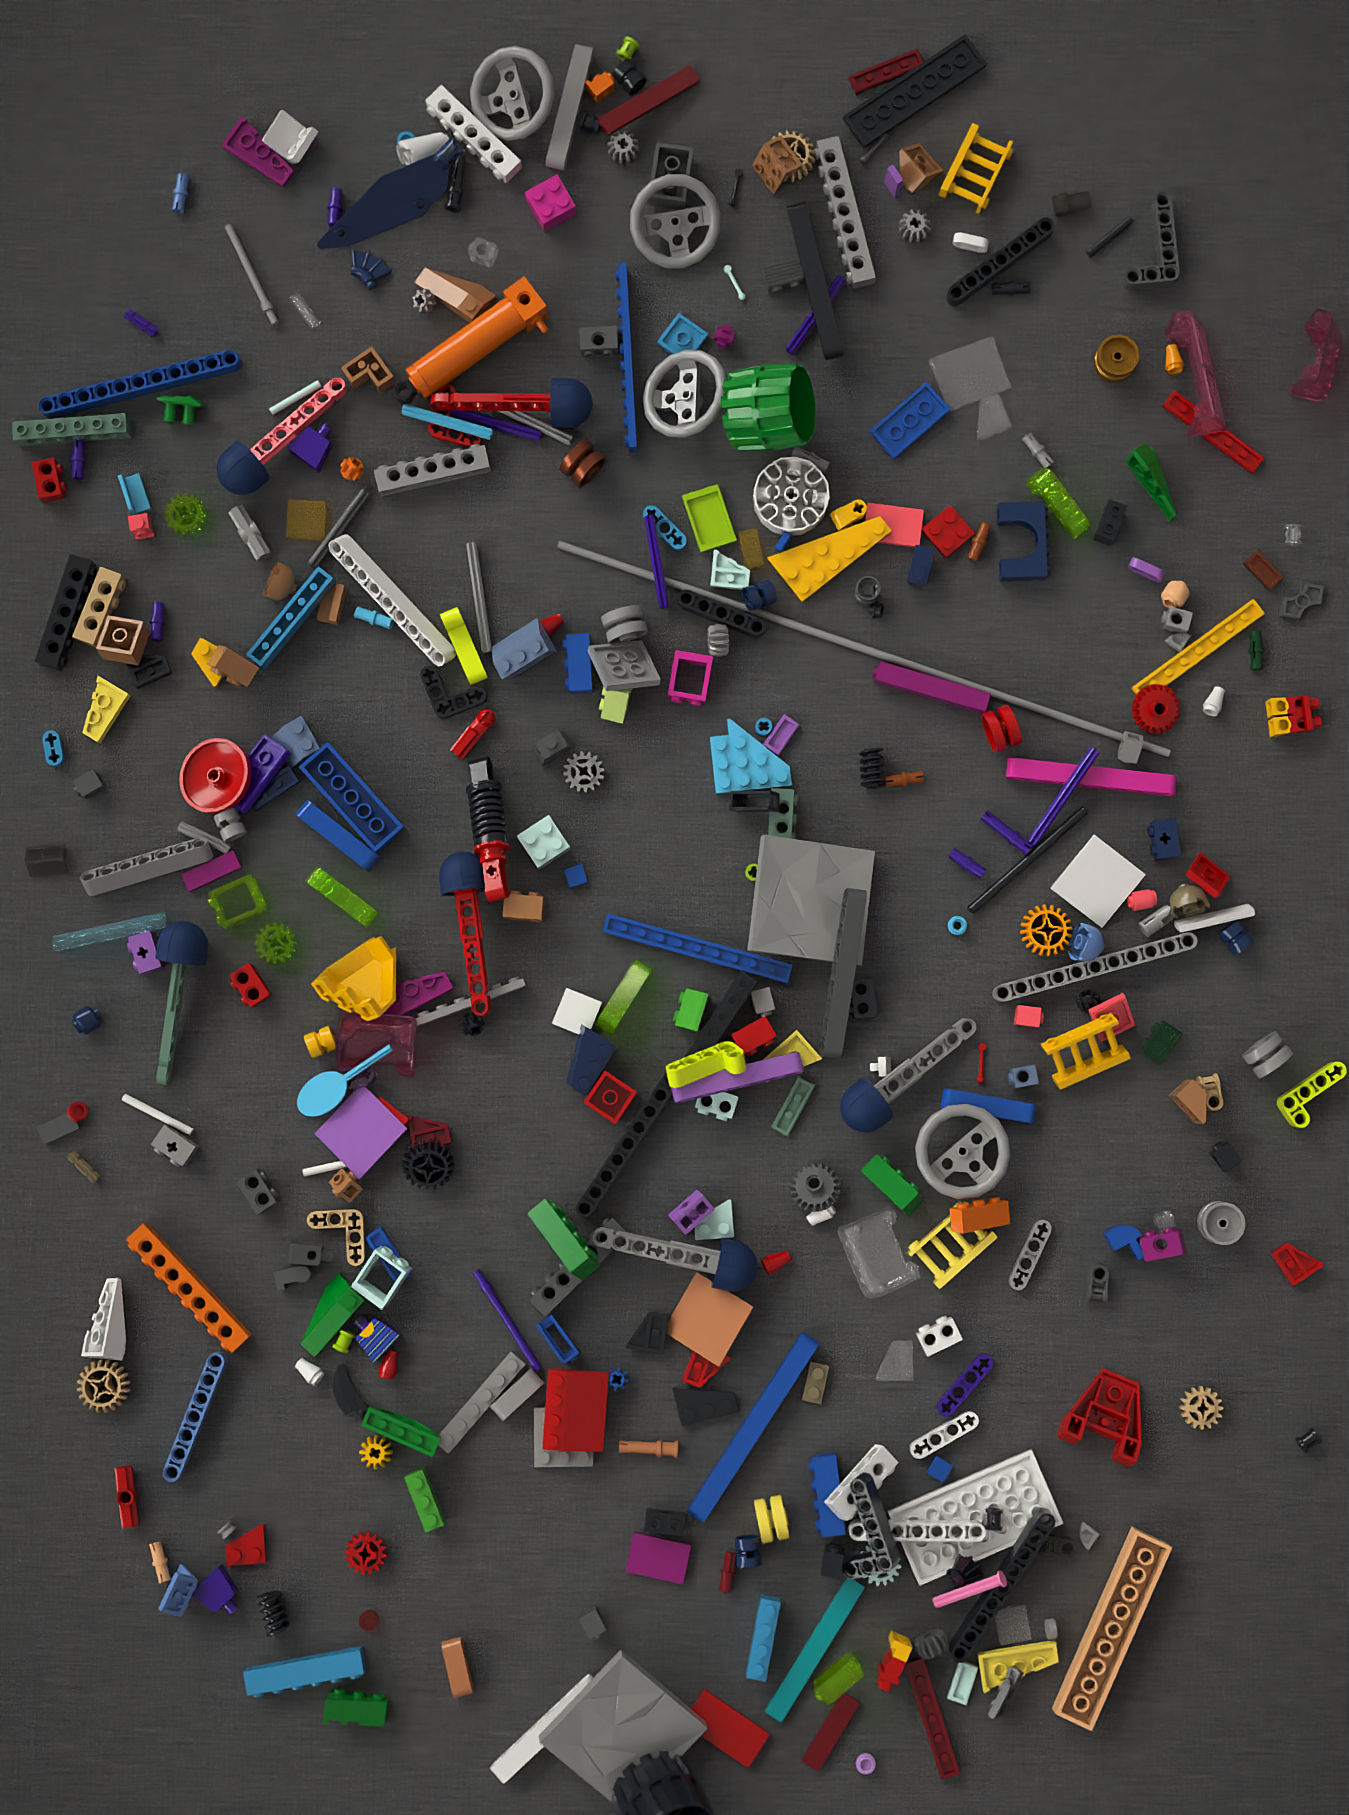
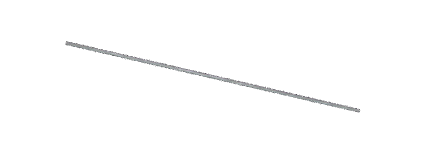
(860, 647)

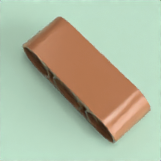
(457, 1667)

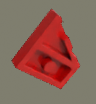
(701, 1369)
(248, 1548)

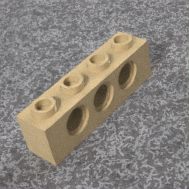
(104, 579)

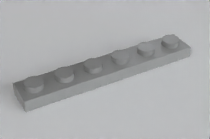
(462, 1003)
(480, 1401)

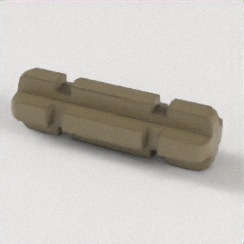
(83, 1167)

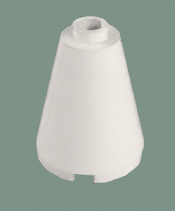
(420, 147)

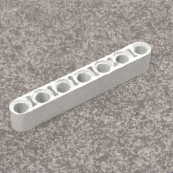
(927, 1526)
(529, 1743)

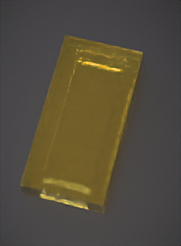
(751, 548)

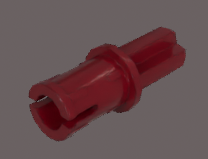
(727, 1572)

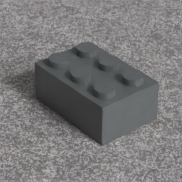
(671, 160)

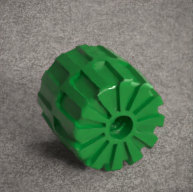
(768, 407)

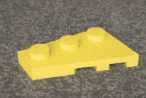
(105, 708)

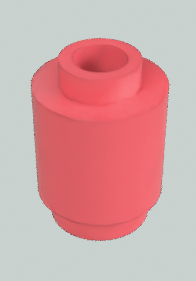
(1142, 899)

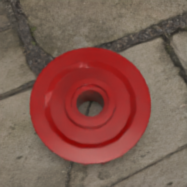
(1144, 708)

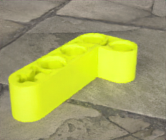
(463, 645)
(706, 1062)
(1312, 1091)

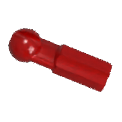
(473, 733)

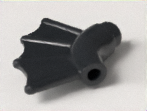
(964, 1571)

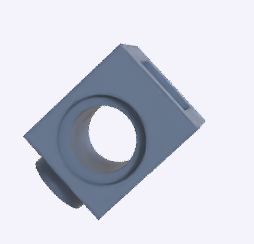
(1031, 1072)

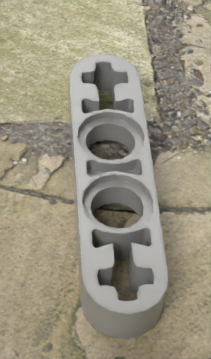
(1027, 1253)

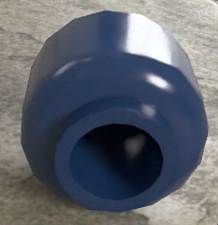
(86, 1020)

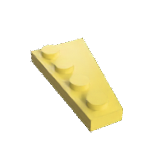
(1028, 1658)

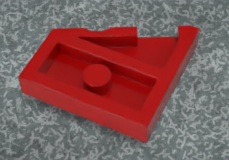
(1295, 1263)

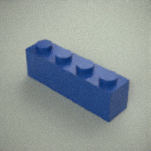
(825, 1482)

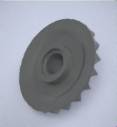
(821, 1197)

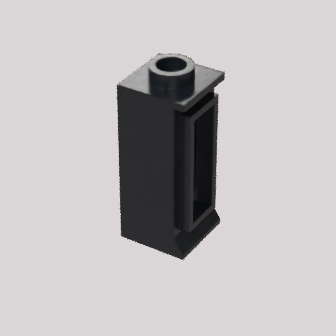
(738, 801)

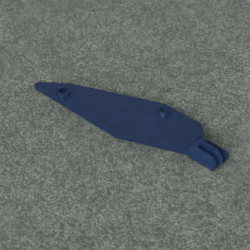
(395, 198)

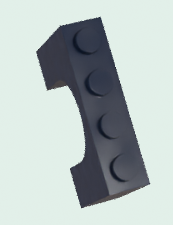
(1031, 516)

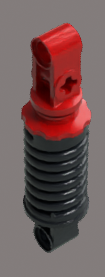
(488, 827)

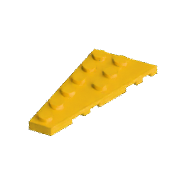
(819, 561)

